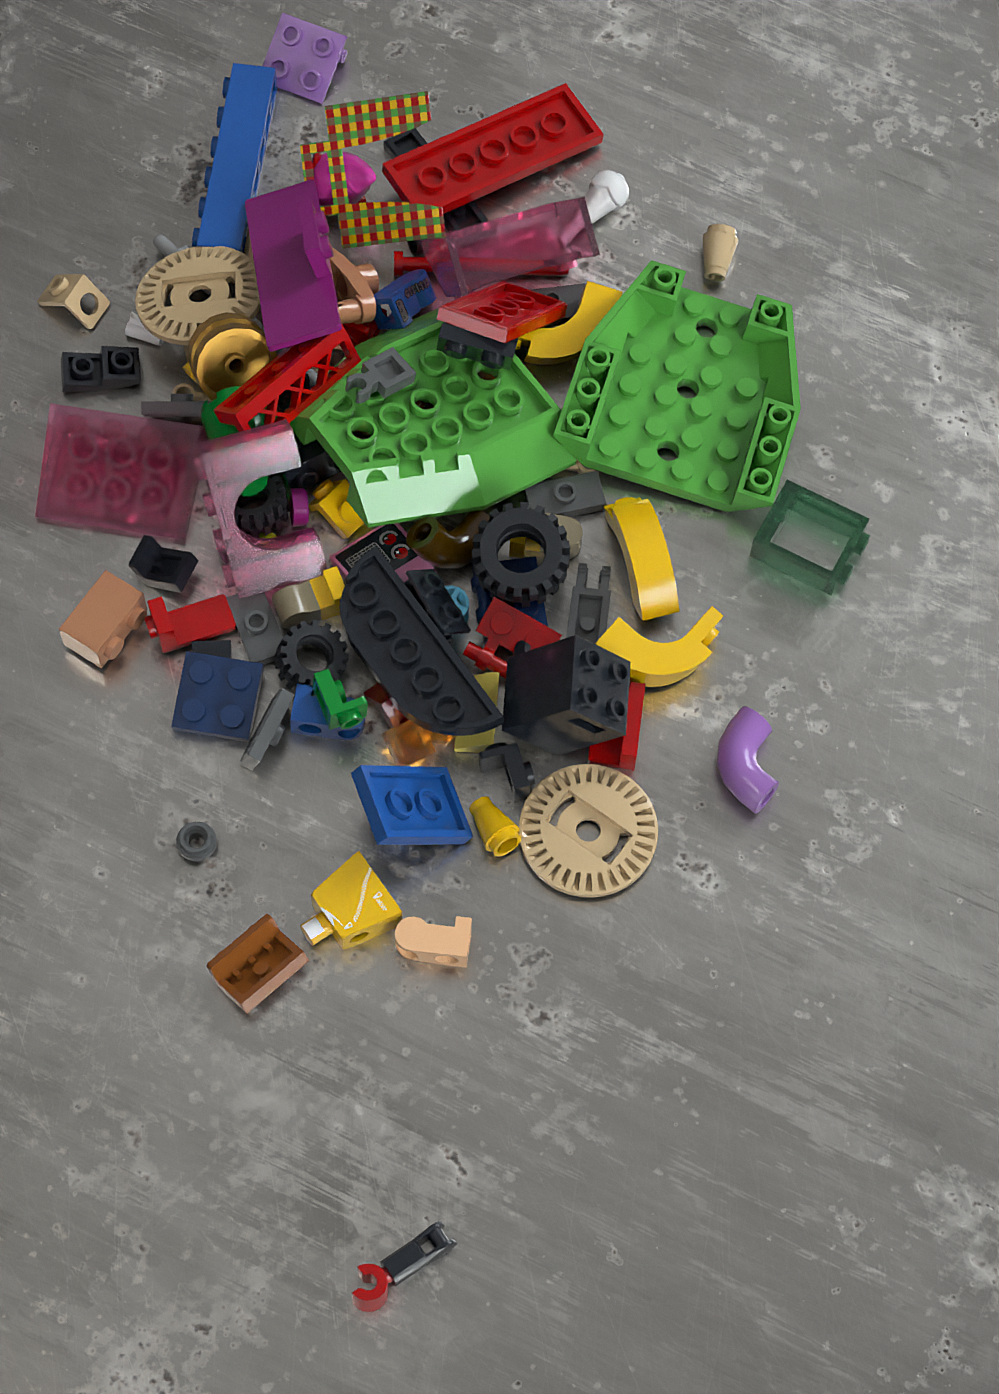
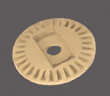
(182, 275)
(576, 864)

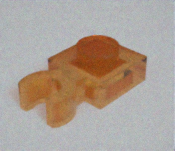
(412, 743)

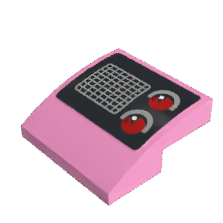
(391, 543)

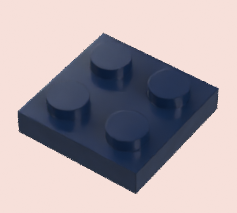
(217, 696)

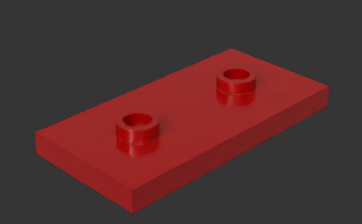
(502, 311)

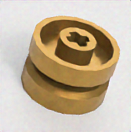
(227, 352)

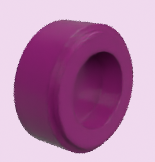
(298, 506)

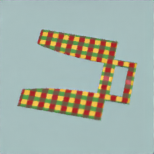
(361, 124)

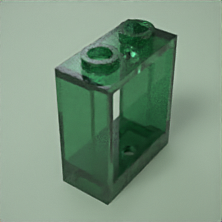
(823, 511)

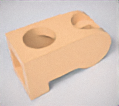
(434, 943)

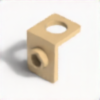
(68, 290)

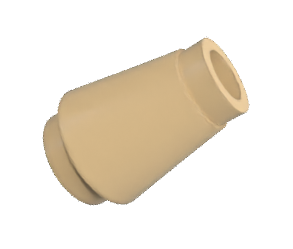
(718, 251)

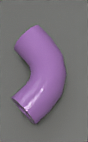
(738, 759)

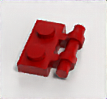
(505, 627)

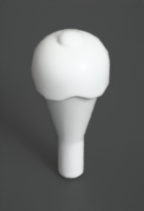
(606, 193)

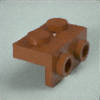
(256, 963)

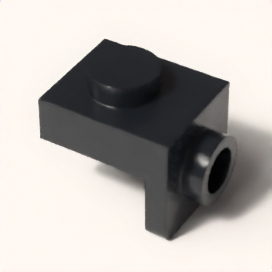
(162, 566)
(518, 773)

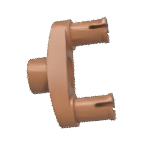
(354, 289)

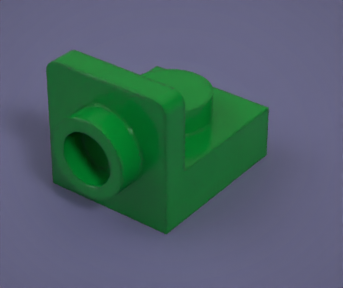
(334, 703)

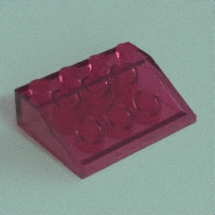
(119, 471)

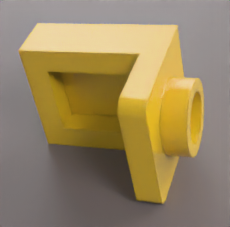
(333, 505)

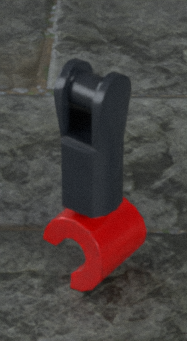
(399, 1267)

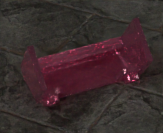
(512, 246)

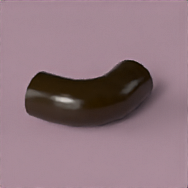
(445, 547)

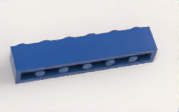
(237, 156)

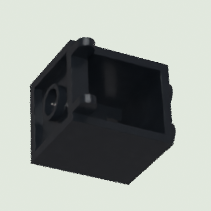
(565, 695)

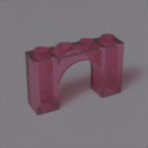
(229, 467)

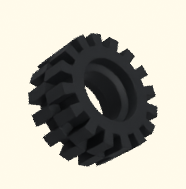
(267, 515)

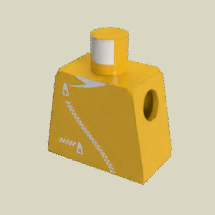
(351, 906)

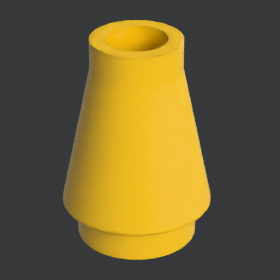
(495, 828)

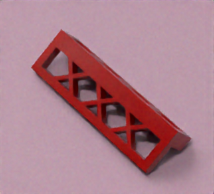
(281, 373)

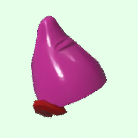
(358, 178)

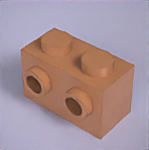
(104, 619)

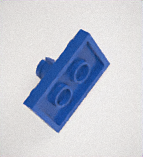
(411, 805)

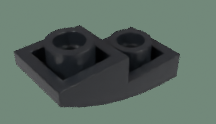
(101, 371)

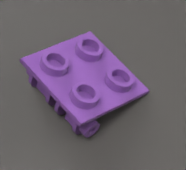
(305, 57)

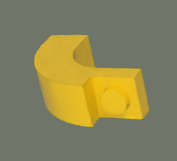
(566, 341)
(645, 556)
(658, 662)

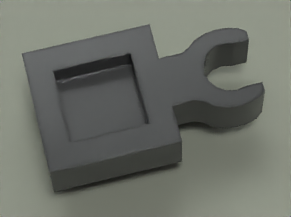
(382, 373)

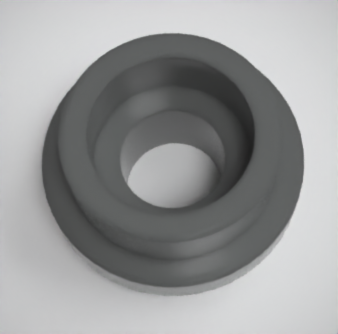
(196, 830)

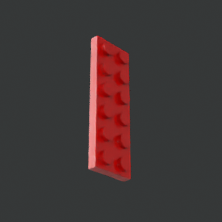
(494, 151)

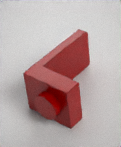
(188, 623)

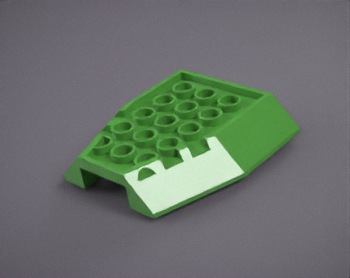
(726, 437)
(444, 460)

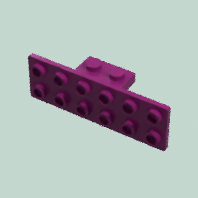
(293, 265)

